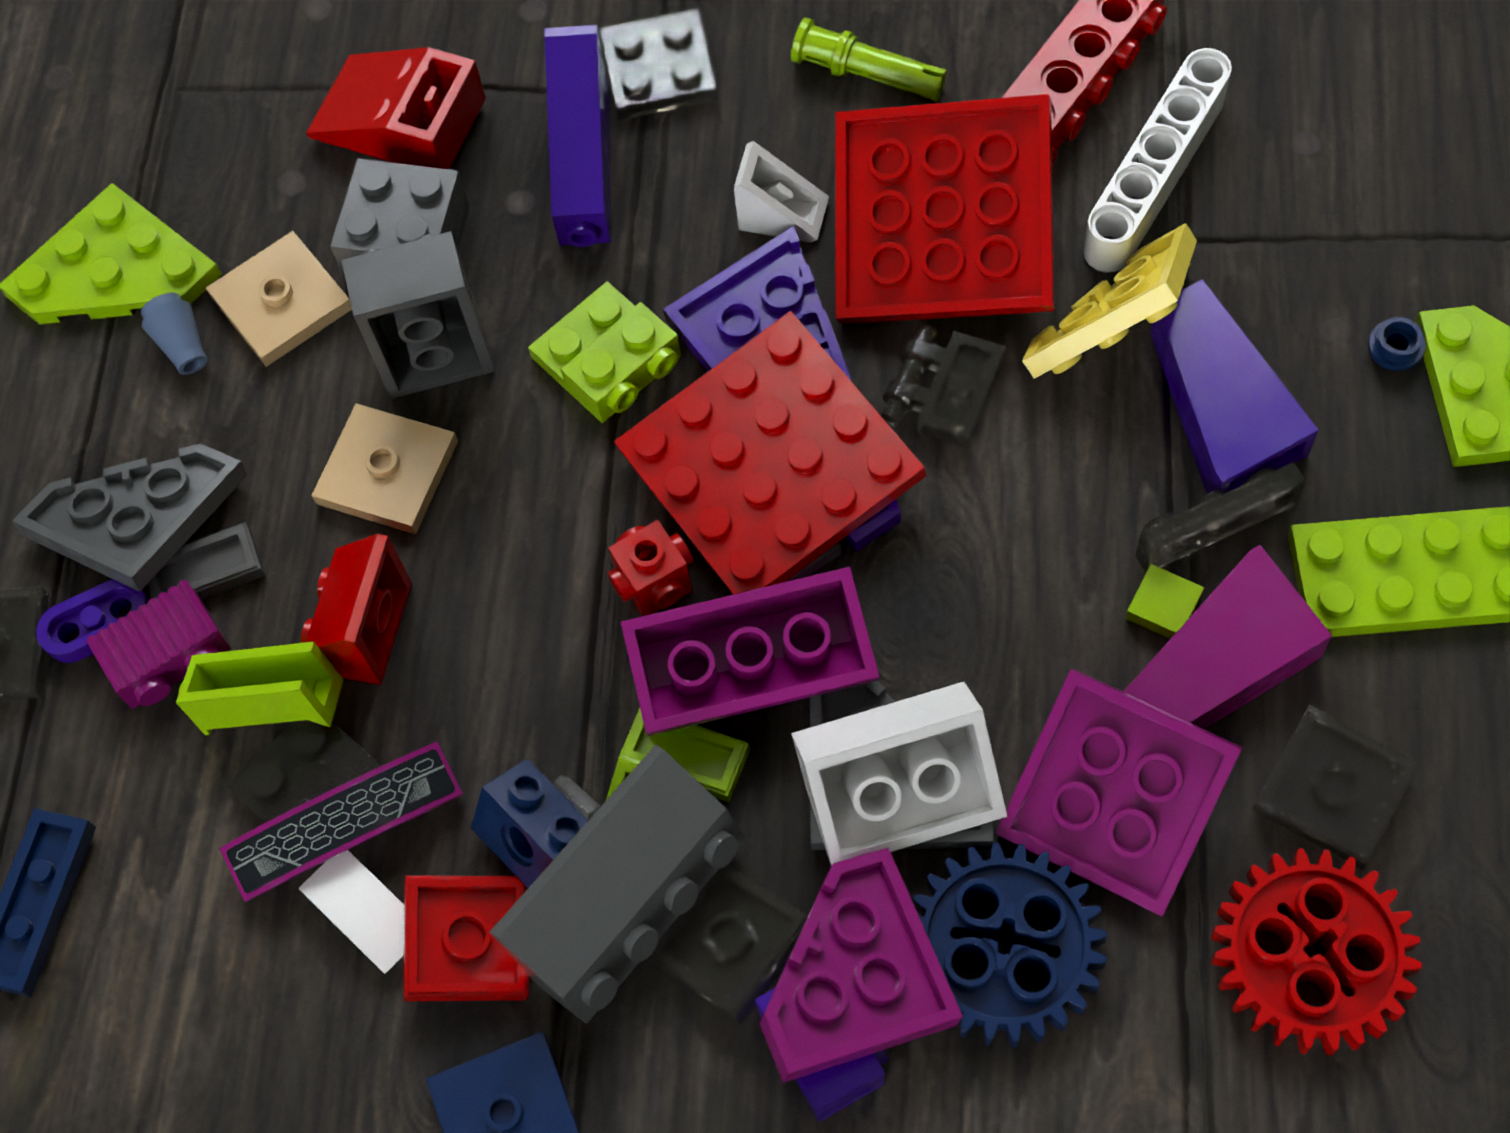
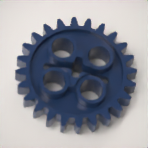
(1014, 890)

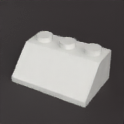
(900, 773)

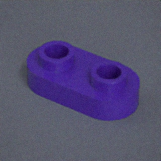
(87, 614)

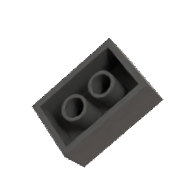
(417, 314)

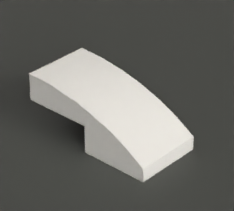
(359, 908)

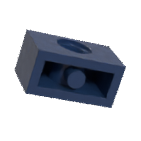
(525, 820)

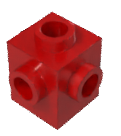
(650, 568)

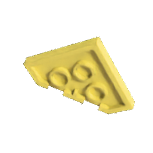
(1141, 291)

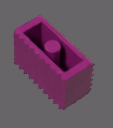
(155, 644)

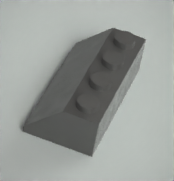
(619, 885)

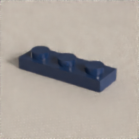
(38, 894)

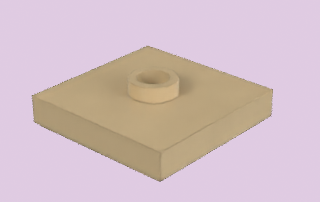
(279, 298)
(385, 468)

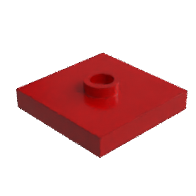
(450, 940)

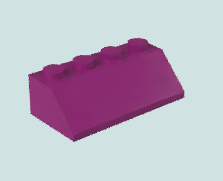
(749, 651)

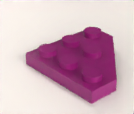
(857, 974)

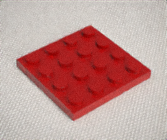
(944, 210)
(770, 458)

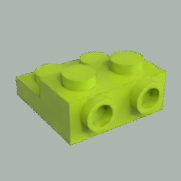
(607, 351)

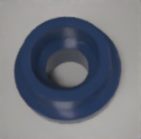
(1401, 332)

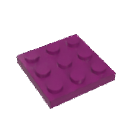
(1118, 791)

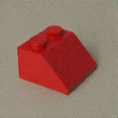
(360, 608)

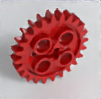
(1359, 920)

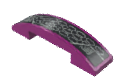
(340, 820)

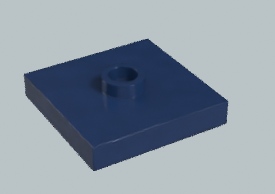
(504, 1092)

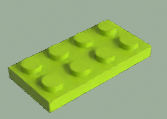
(1405, 571)

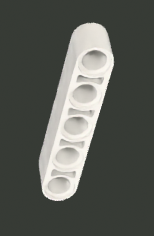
(1168, 135)

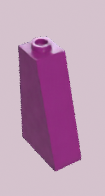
(1234, 646)

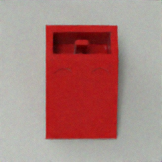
(402, 106)

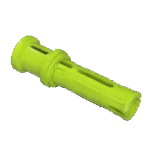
(845, 54)

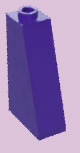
(578, 135)
(1227, 394)

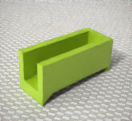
(260, 687)

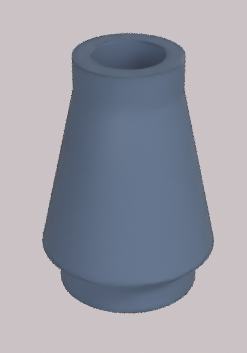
(174, 330)

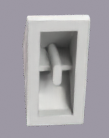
(775, 197)

